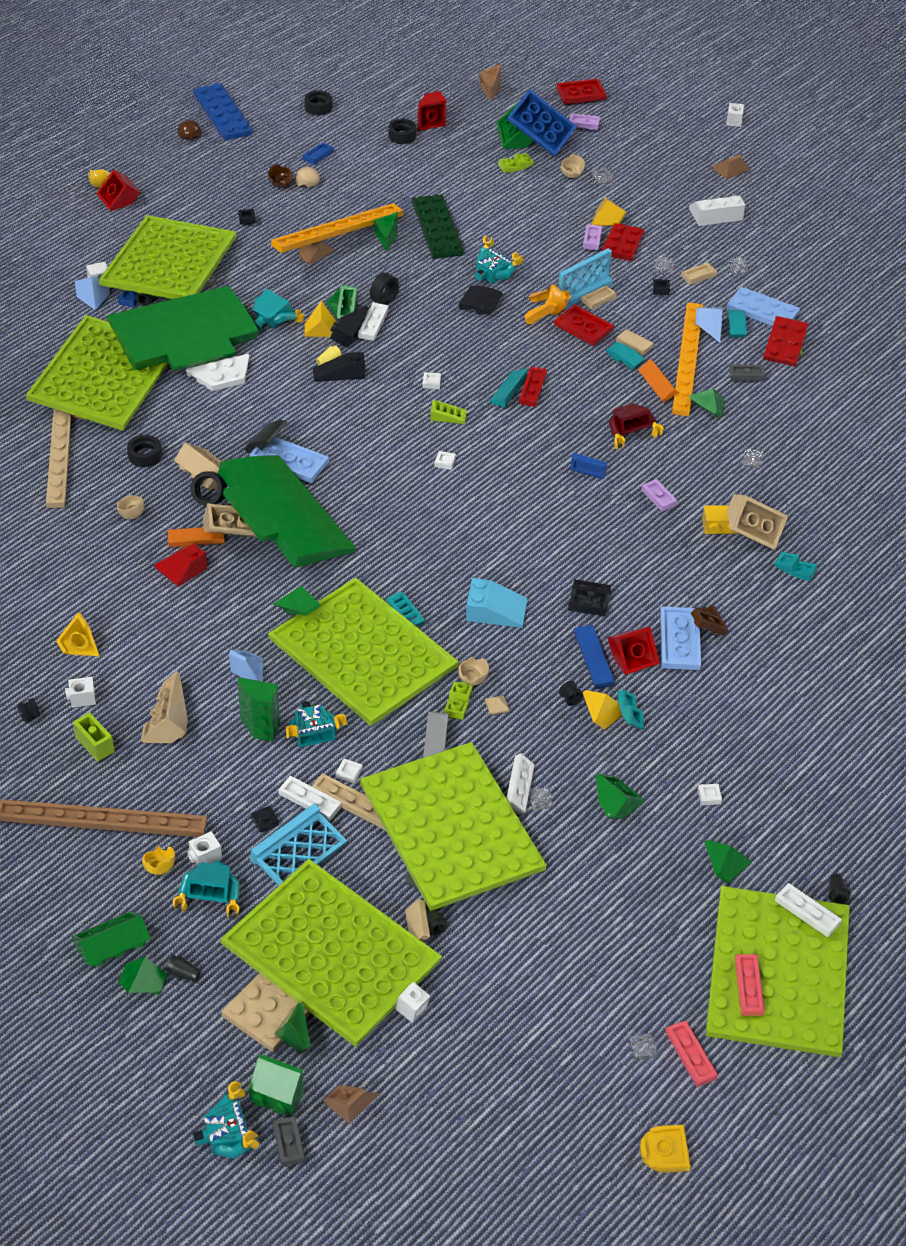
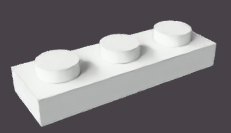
(373, 321)
(520, 783)
(306, 796)
(808, 910)

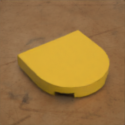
(665, 1149)

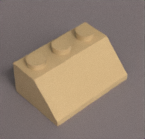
(198, 460)
(225, 520)
(756, 520)

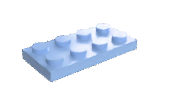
(761, 306)
(302, 461)
(679, 639)

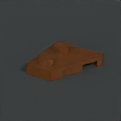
(709, 619)

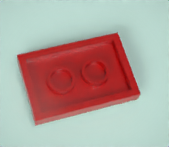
(581, 91)
(623, 241)
(584, 325)
(785, 341)

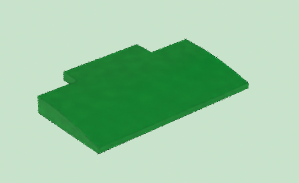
(184, 330)
(282, 510)

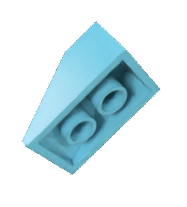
(495, 604)

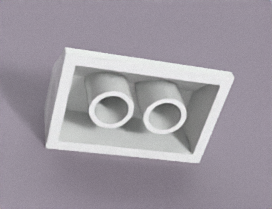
(718, 210)

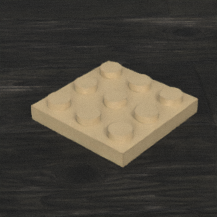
(260, 1011)

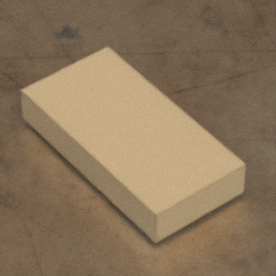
(698, 273)
(598, 297)
(635, 342)
(417, 920)

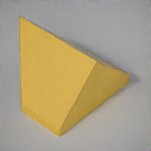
(608, 213)
(319, 322)
(77, 638)
(602, 708)

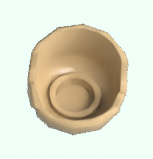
(573, 166)
(307, 176)
(130, 507)
(473, 671)

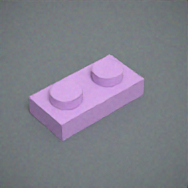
(585, 121)
(592, 237)
(659, 495)

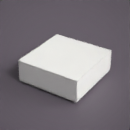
(431, 380)
(445, 460)
(349, 771)
(709, 794)

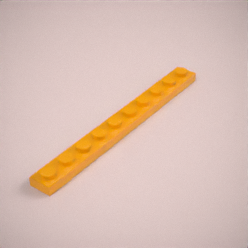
(333, 228)
(687, 362)

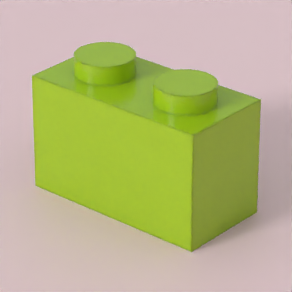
(93, 737)

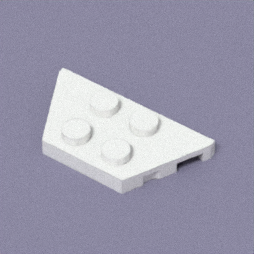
(221, 373)

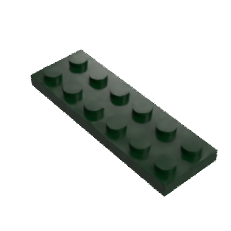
(437, 226)

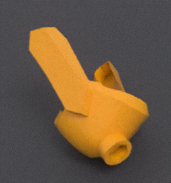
(554, 305)

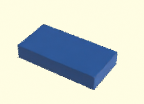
(318, 153)
(588, 465)

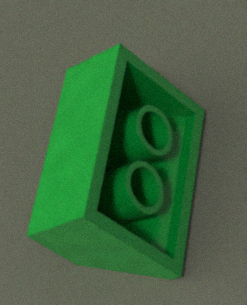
(510, 135)
(259, 708)
(111, 938)

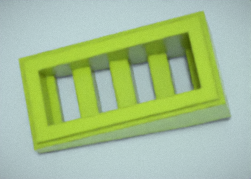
(443, 413)

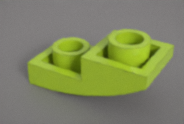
(519, 162)
(458, 700)

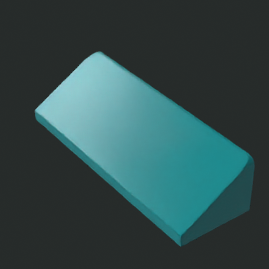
(509, 388)

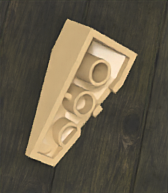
(168, 715)

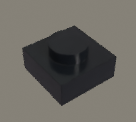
(246, 216)
(661, 286)
(264, 819)

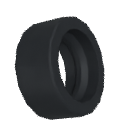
(318, 96)
(402, 125)
(381, 281)
(148, 459)
(196, 492)

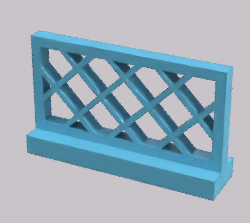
(587, 284)
(284, 837)

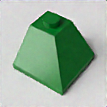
(616, 797)

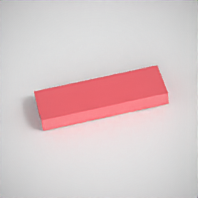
(749, 985)
(691, 1053)

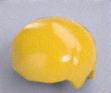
(98, 177)
(159, 861)

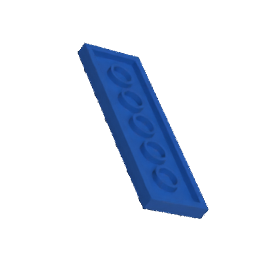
(222, 111)

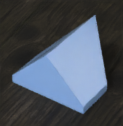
(91, 292)
(710, 320)
(246, 665)

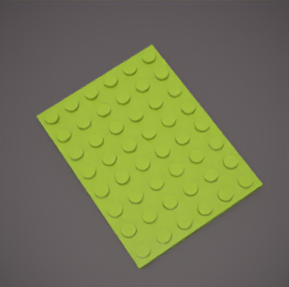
(168, 258)
(94, 377)
(364, 651)
(452, 826)
(331, 951)
(798, 975)

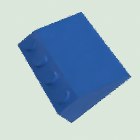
(541, 122)

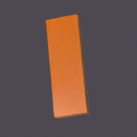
(657, 380)
(188, 536)

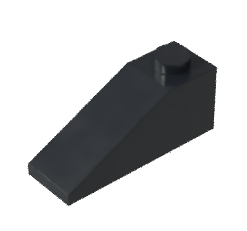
(347, 326)
(345, 367)

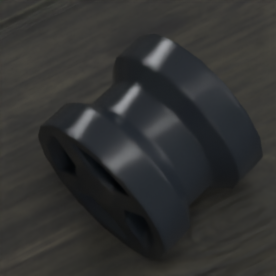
(570, 693)
(28, 709)

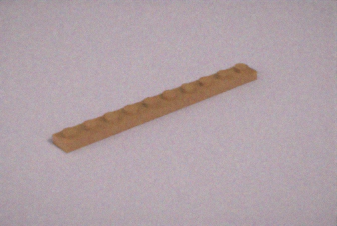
(102, 818)

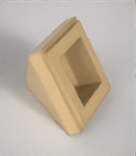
(497, 705)

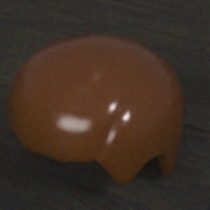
(189, 129)
(280, 176)

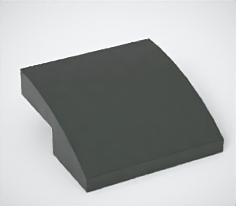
(265, 435)

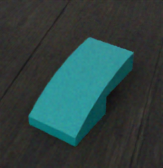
(737, 323)
(623, 353)
(792, 565)
(629, 709)

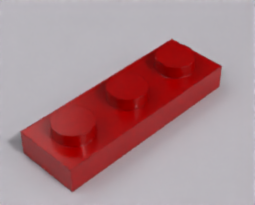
(533, 386)

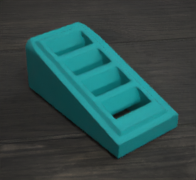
(400, 600)

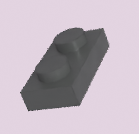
(747, 372)
(288, 1141)

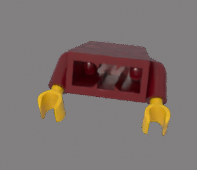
(630, 419)

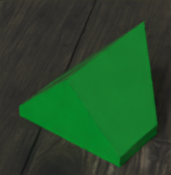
(387, 229)
(343, 301)
(710, 401)
(298, 602)
(726, 860)
(142, 977)
(294, 1029)

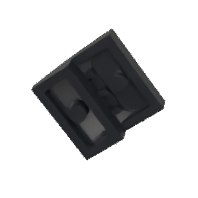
(481, 299)
(589, 597)

